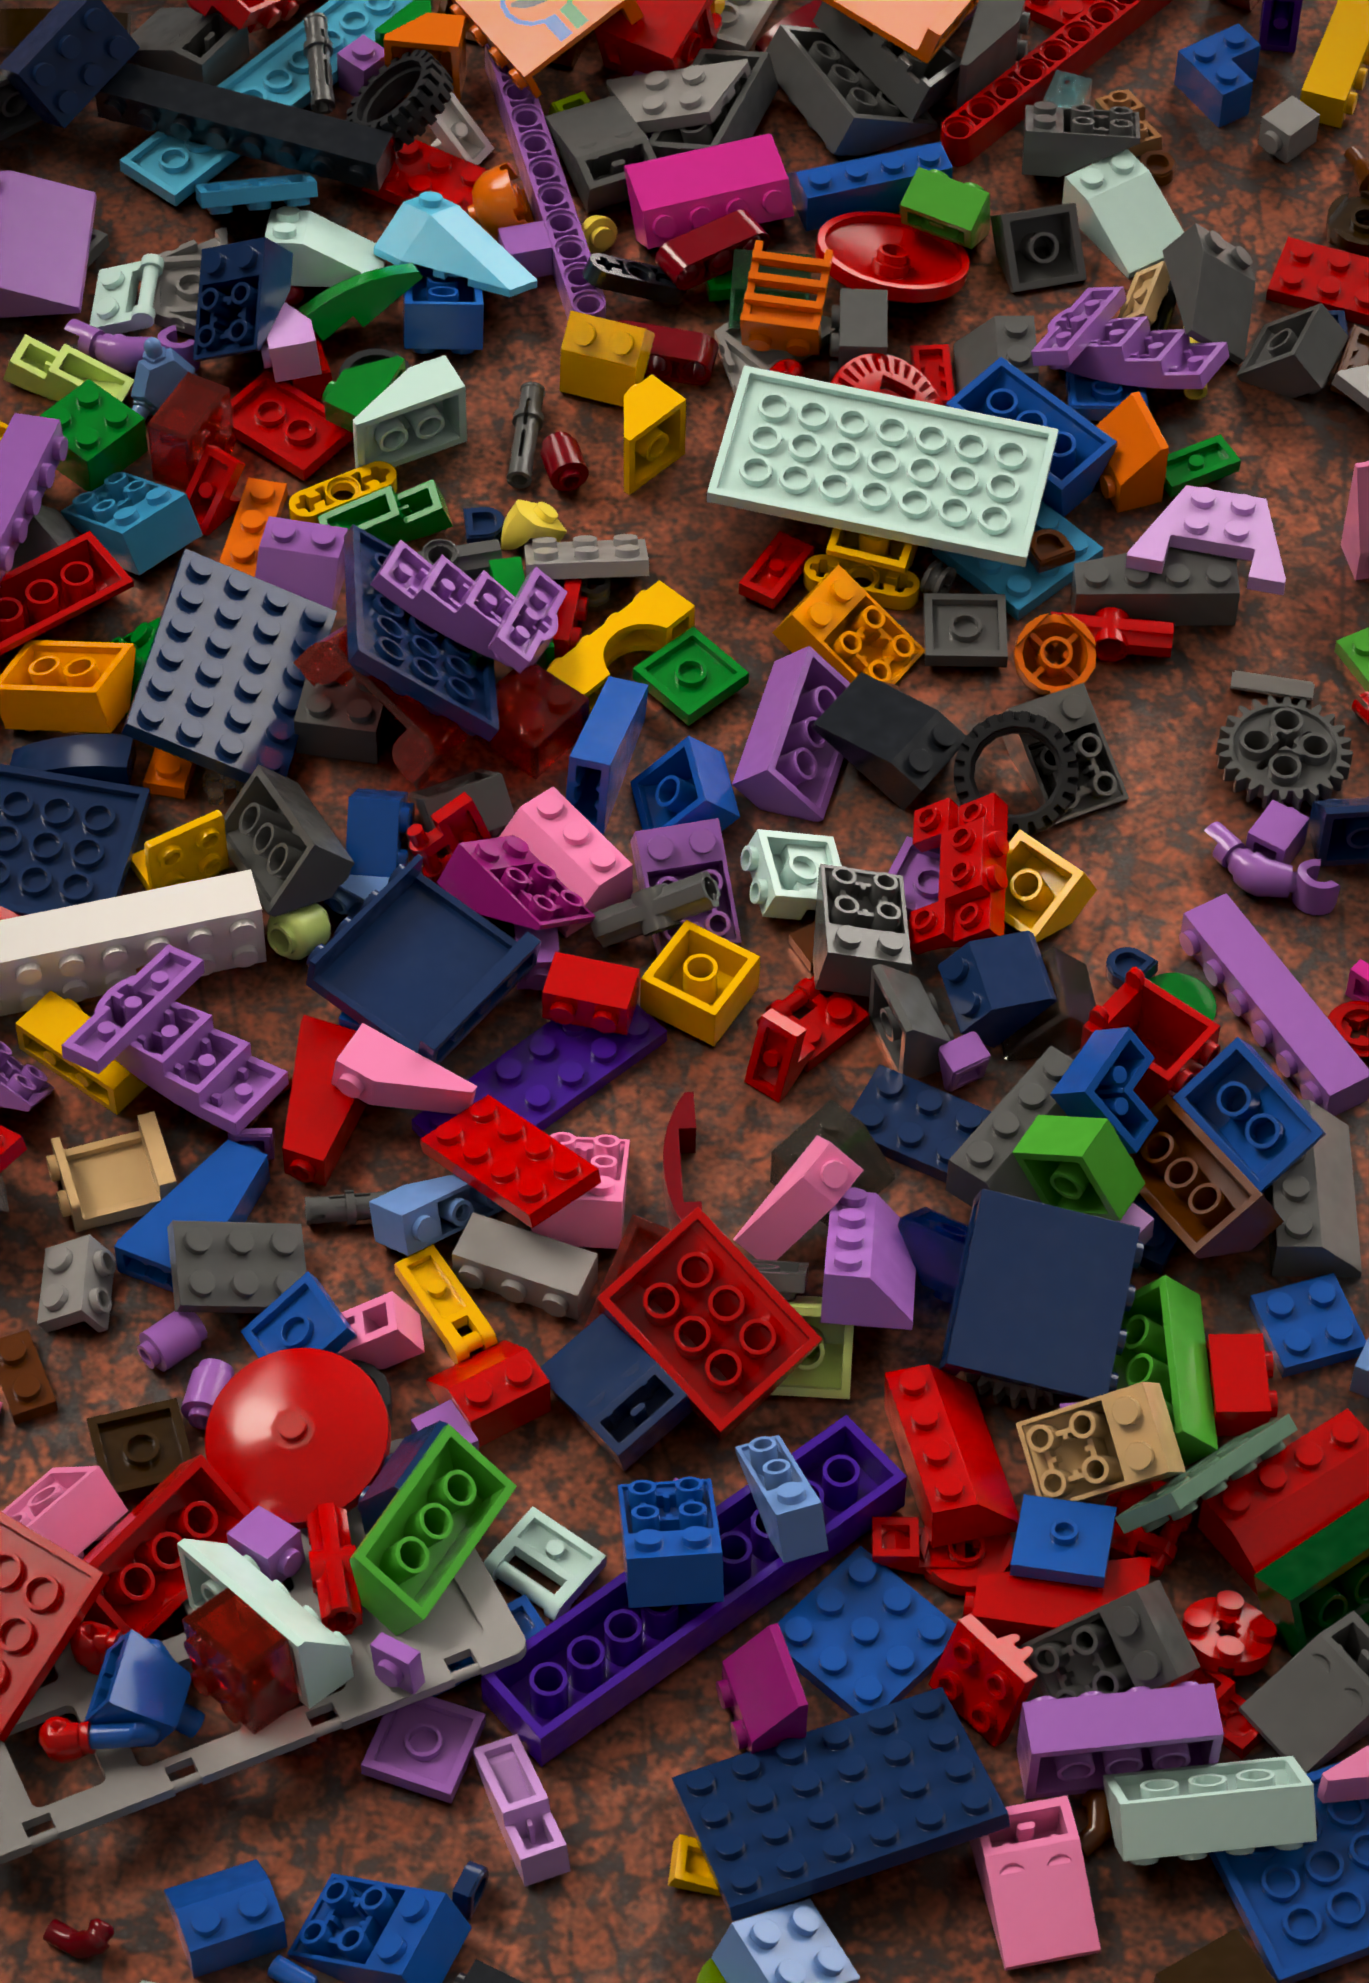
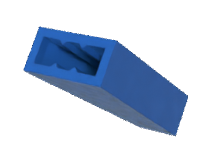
(605, 749)
(216, 1191)

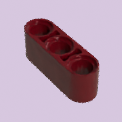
(709, 249)
(680, 354)

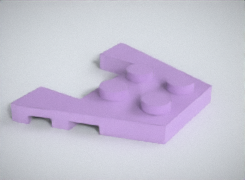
(1215, 525)

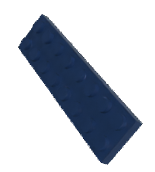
(927, 1126)

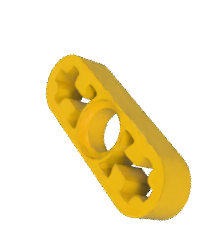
(353, 481)
(892, 580)

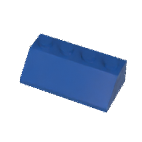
(862, 183)
(1080, 447)

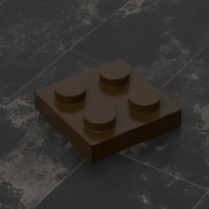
(139, 1446)

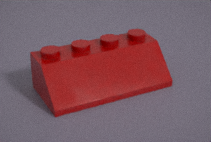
(57, 589)
(948, 1456)
(143, 1550)

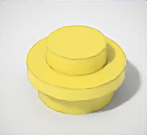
(599, 233)

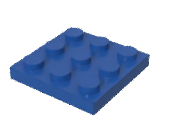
(865, 1635)

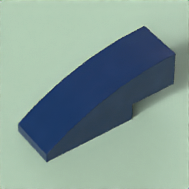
(83, 755)

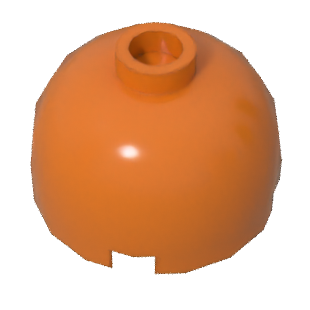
(499, 201)
(1054, 653)

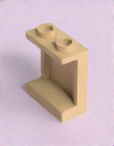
(112, 1176)

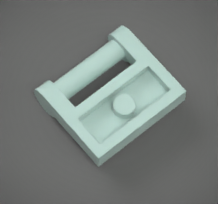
(116, 295)
(553, 1553)

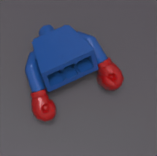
(134, 1699)

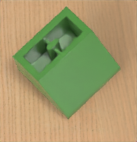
(946, 208)

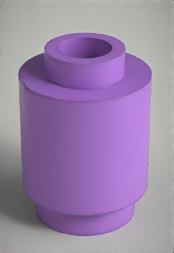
(171, 1340)
(203, 1388)

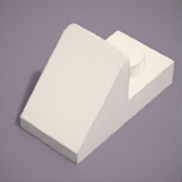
(460, 134)

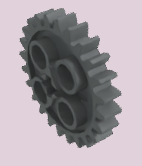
(1284, 752)

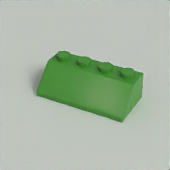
(1169, 1348)
(428, 1531)

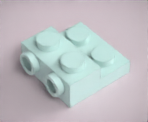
(786, 870)

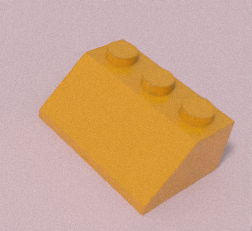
(67, 686)

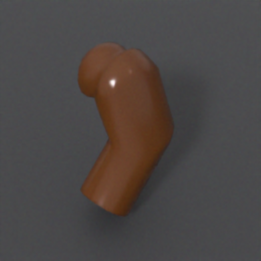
(1099, 1823)

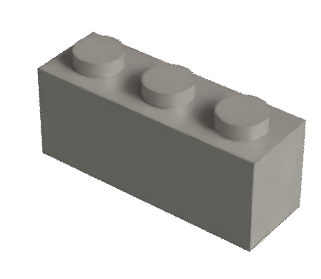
(525, 1266)

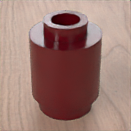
(564, 461)

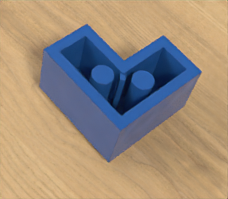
(1220, 74)
(376, 830)
(1103, 1084)

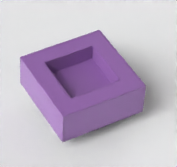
(397, 1663)

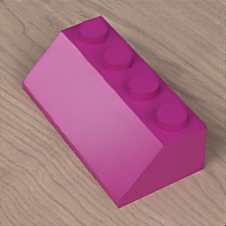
(705, 184)

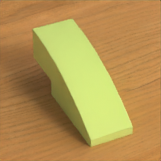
(60, 372)

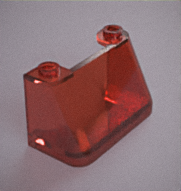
(428, 738)

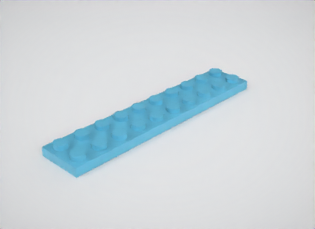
(276, 74)

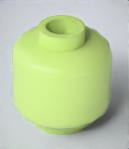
(299, 931)

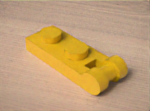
(445, 1303)

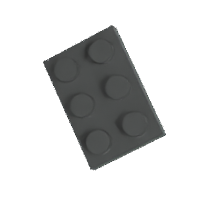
(233, 1264)

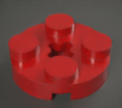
(992, 1556)
(1227, 1613)

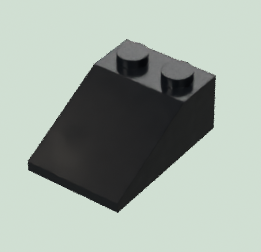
(889, 737)

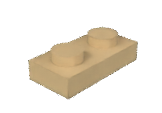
(1146, 293)

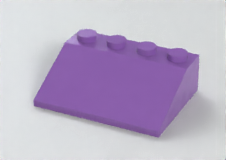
(43, 245)

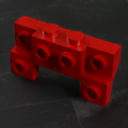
(249, 13)
(970, 872)

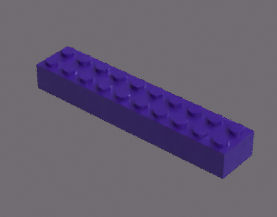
(611, 1654)

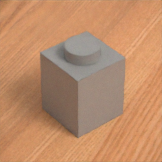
(1289, 129)

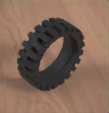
(413, 73)
(1040, 729)

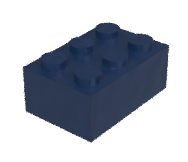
(68, 59)

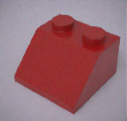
(495, 1390)

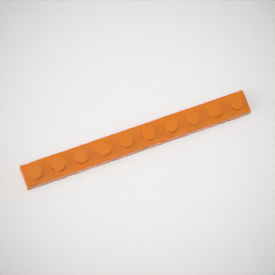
(261, 498)

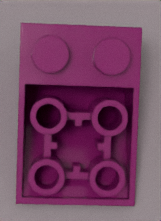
(511, 885)

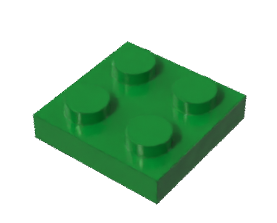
(691, 675)

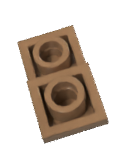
(1149, 137)

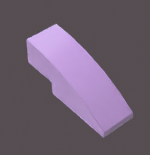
(522, 1810)

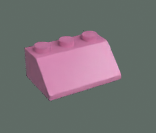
(574, 851)
(70, 1507)

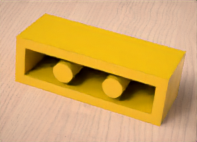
(44, 1031)

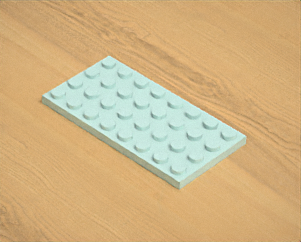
(883, 466)

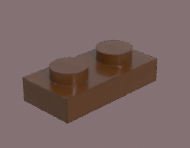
(24, 1379)

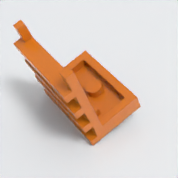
(784, 321)

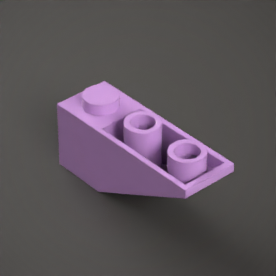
(291, 346)

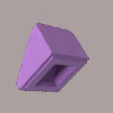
(963, 1061)
(259, 1137)

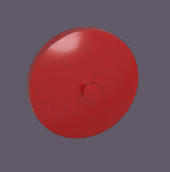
(884, 254)
(298, 1433)

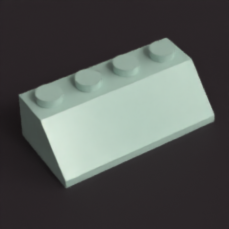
(317, 1654)
(1210, 1809)

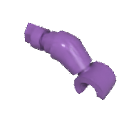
(124, 351)
(1273, 878)

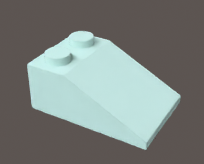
(1122, 211)
(320, 248)
(413, 416)

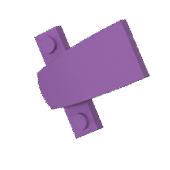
(1124, 349)
(474, 612)
(176, 1045)

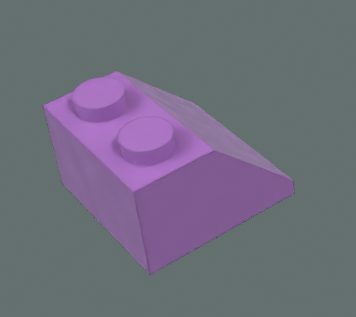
(303, 559)

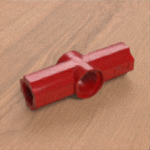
(1120, 635)
(331, 1568)

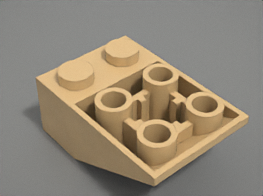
(1102, 1445)

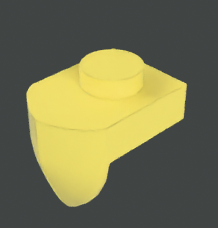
(530, 521)

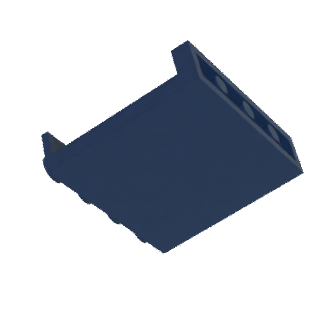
(419, 964)
(1041, 1296)

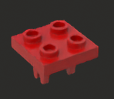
(985, 1678)

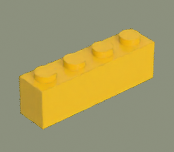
(1339, 64)

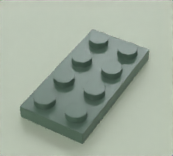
(1207, 1476)

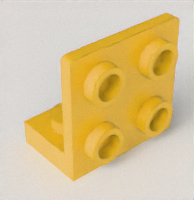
(183, 853)

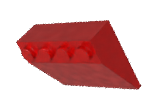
(710, 1321)
(1289, 1496)

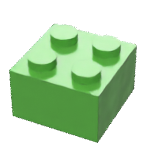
(1079, 1165)

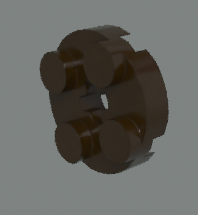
(1344, 225)

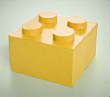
(700, 982)

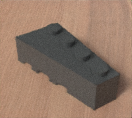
(898, 74)
(1189, 592)

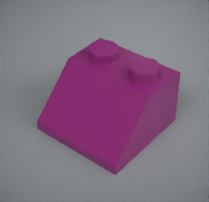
(763, 1693)

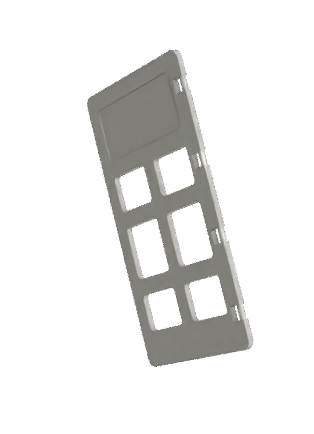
(463, 1623)

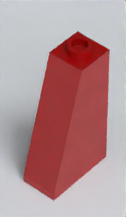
(318, 1112)
(1037, 1606)

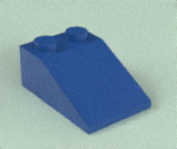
(442, 315)
(1250, 1114)

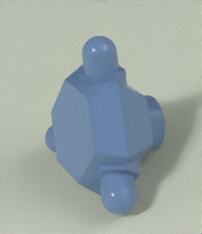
(157, 377)

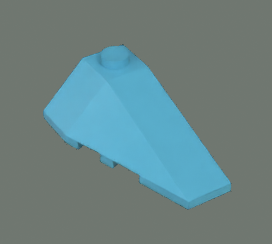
(451, 243)

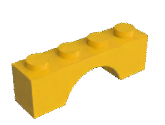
(643, 625)

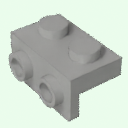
(76, 1285)

